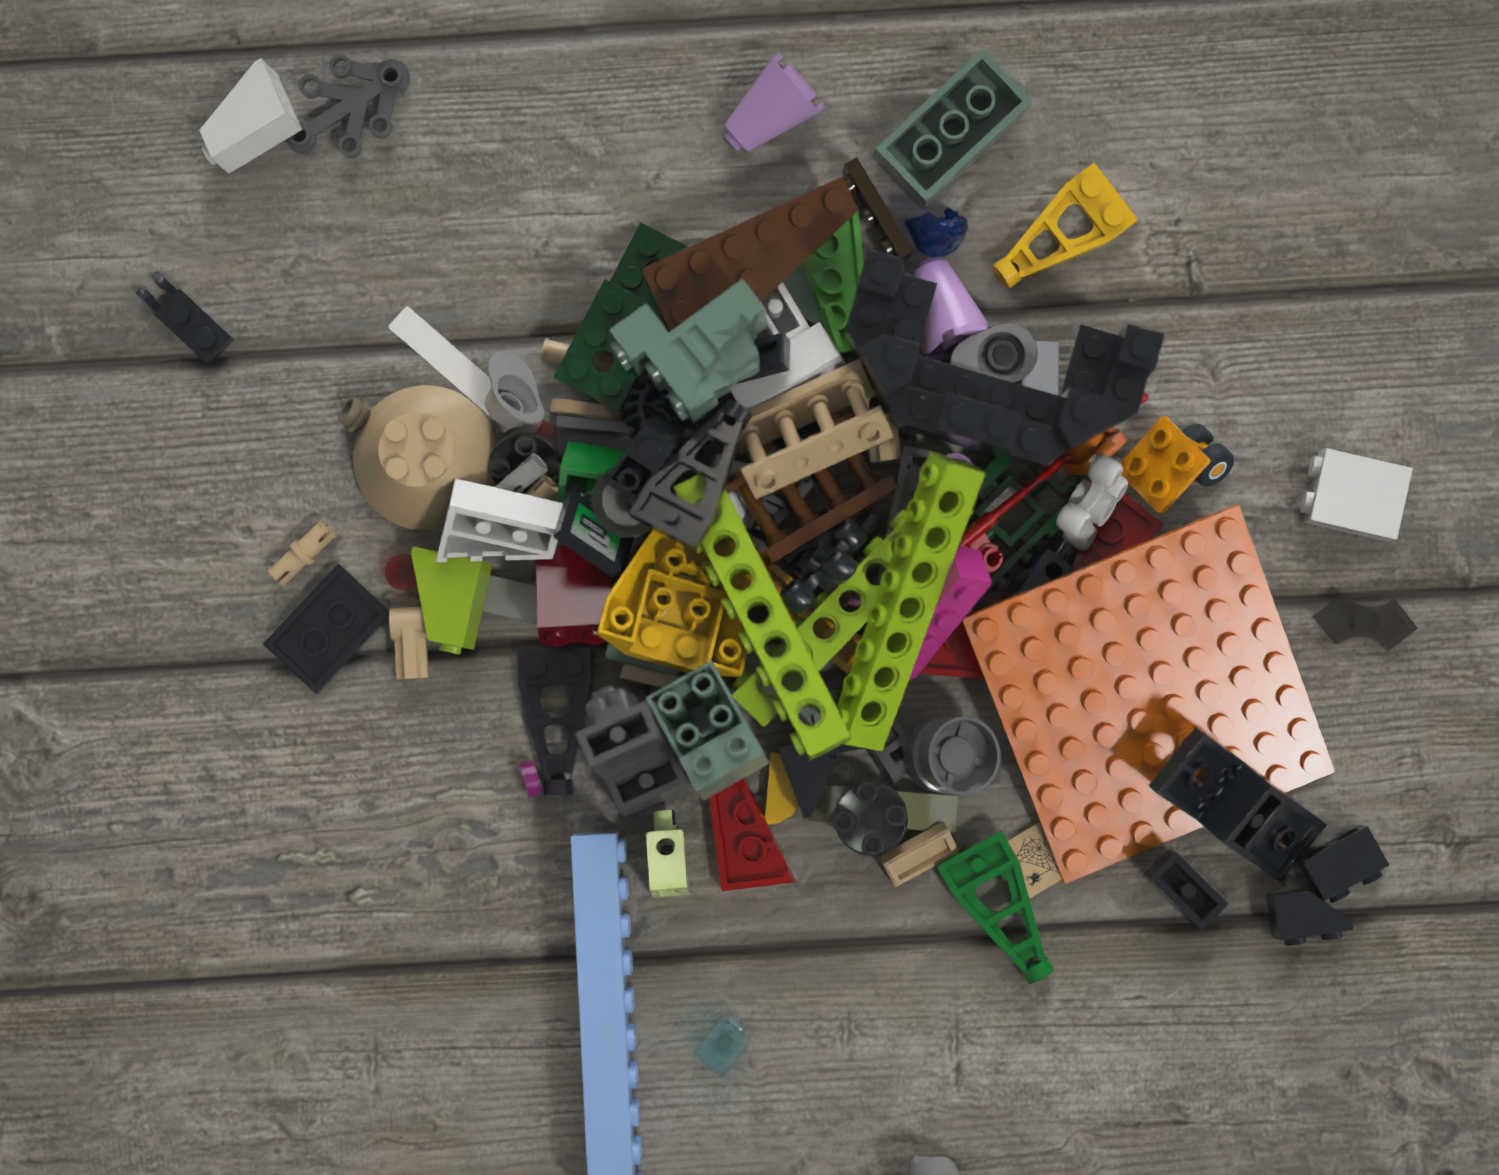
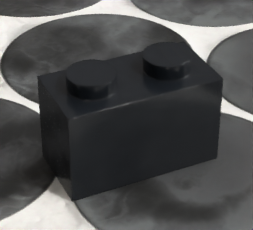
(1343, 863)
(1185, 889)

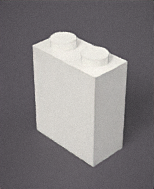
(1356, 494)

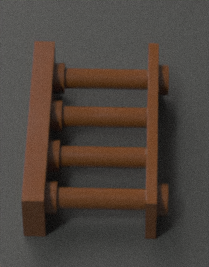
(809, 523)

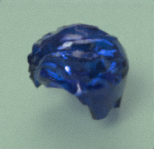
(937, 235)

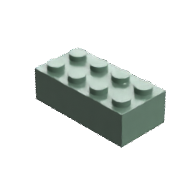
(952, 129)

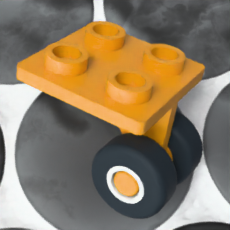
(1171, 460)

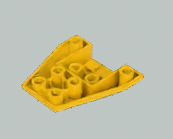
(672, 611)

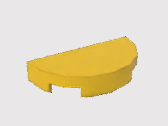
(780, 796)

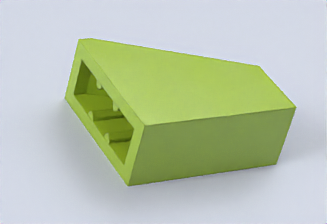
(451, 597)

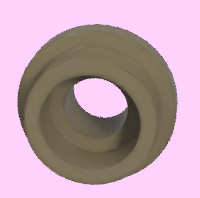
(354, 414)

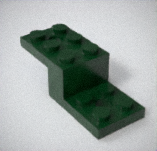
(611, 305)

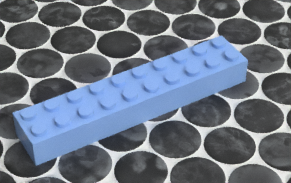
(605, 1003)

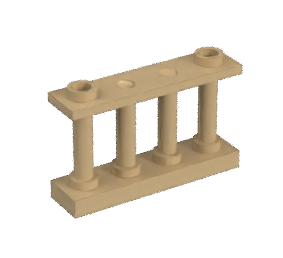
(801, 407)

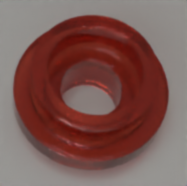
(391, 572)

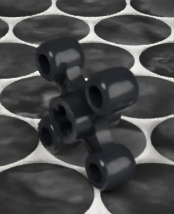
(823, 566)

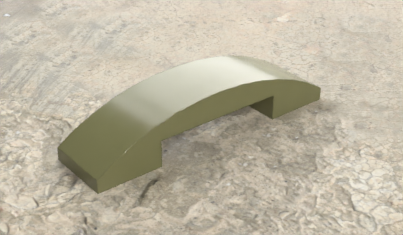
(923, 808)

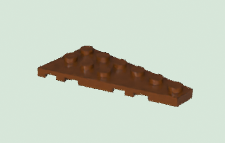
(756, 250)

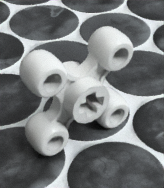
(1092, 502)

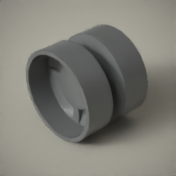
(952, 755)

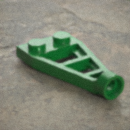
(979, 864)

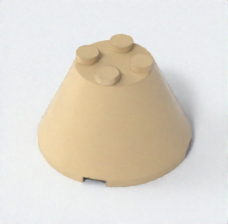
(417, 449)

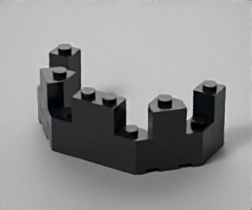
(979, 410)

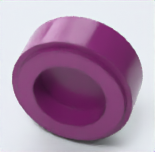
(530, 778)

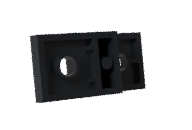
(1237, 804)

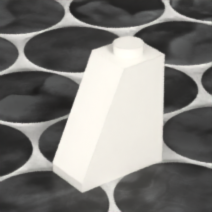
(249, 119)

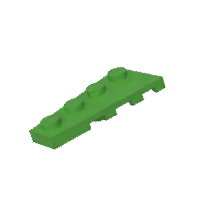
(834, 279)

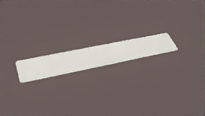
(446, 359)

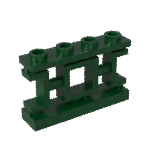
(1029, 531)

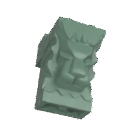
(699, 356)
(707, 730)

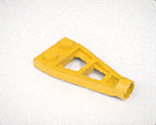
(1099, 204)

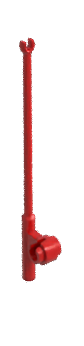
(975, 535)

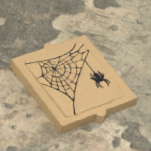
(1035, 859)

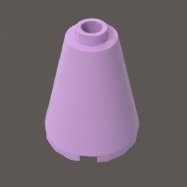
(771, 106)
(951, 314)

